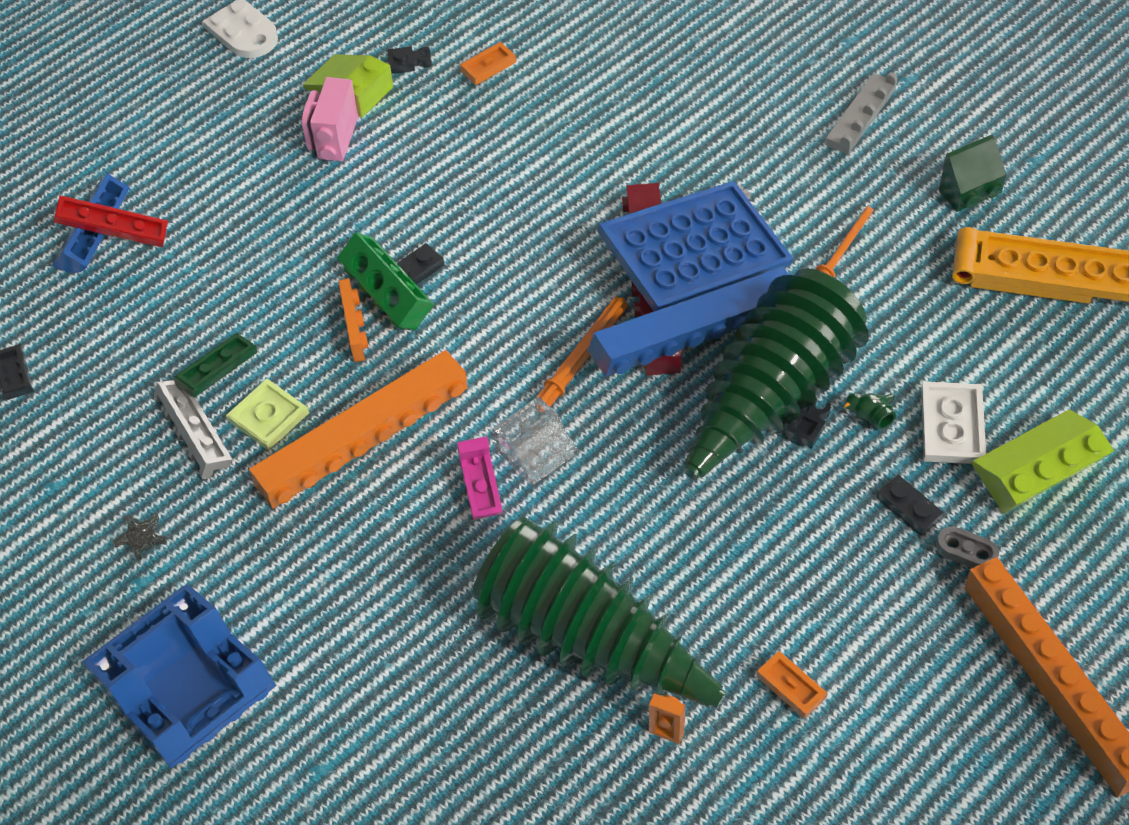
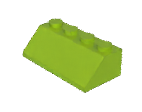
(1041, 459)

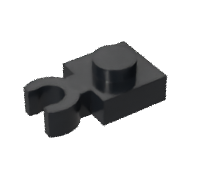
(406, 59)
(809, 425)

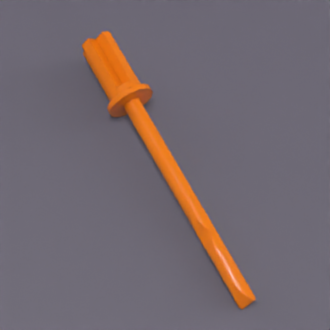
(828, 268)

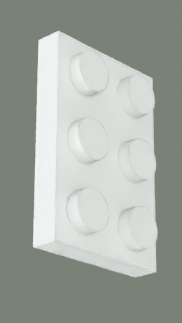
(952, 422)

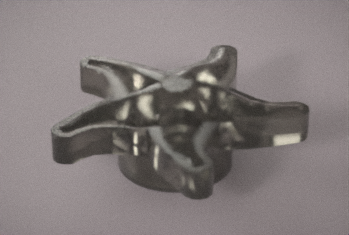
(140, 535)

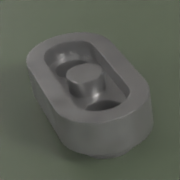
(968, 547)

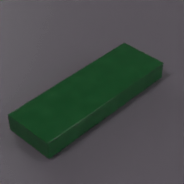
(215, 365)

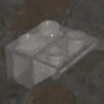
(534, 441)

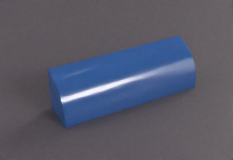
(81, 243)

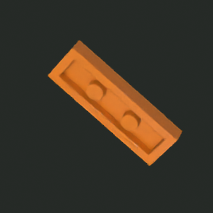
(354, 320)

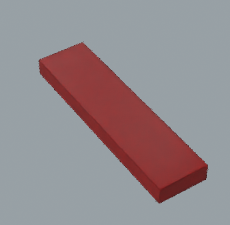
(110, 221)

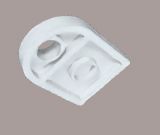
(241, 27)

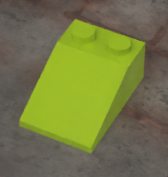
(369, 78)

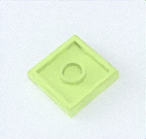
(267, 414)

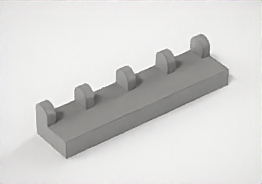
(861, 112)
(193, 428)

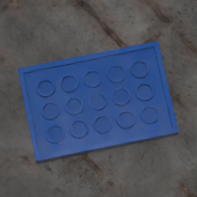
(694, 245)

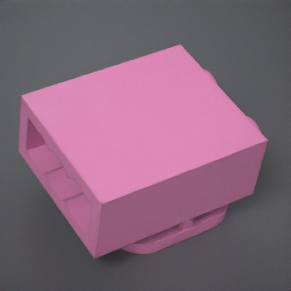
(330, 119)

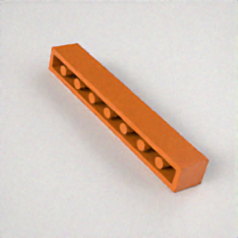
(358, 429)
(1053, 671)

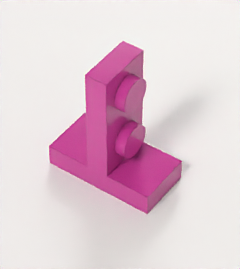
(479, 478)

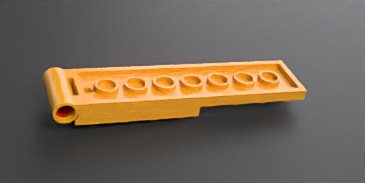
(1040, 266)

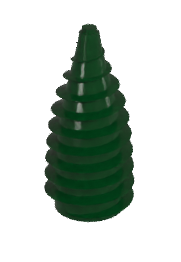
(777, 363)
(585, 613)

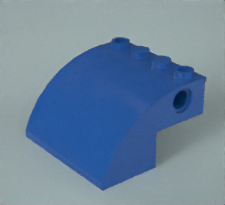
(179, 675)

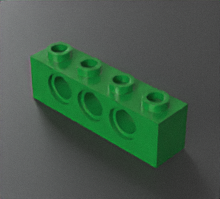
(385, 282)

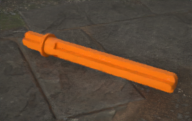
(555, 386)

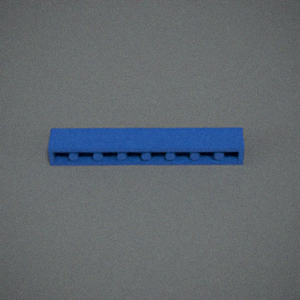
(678, 325)

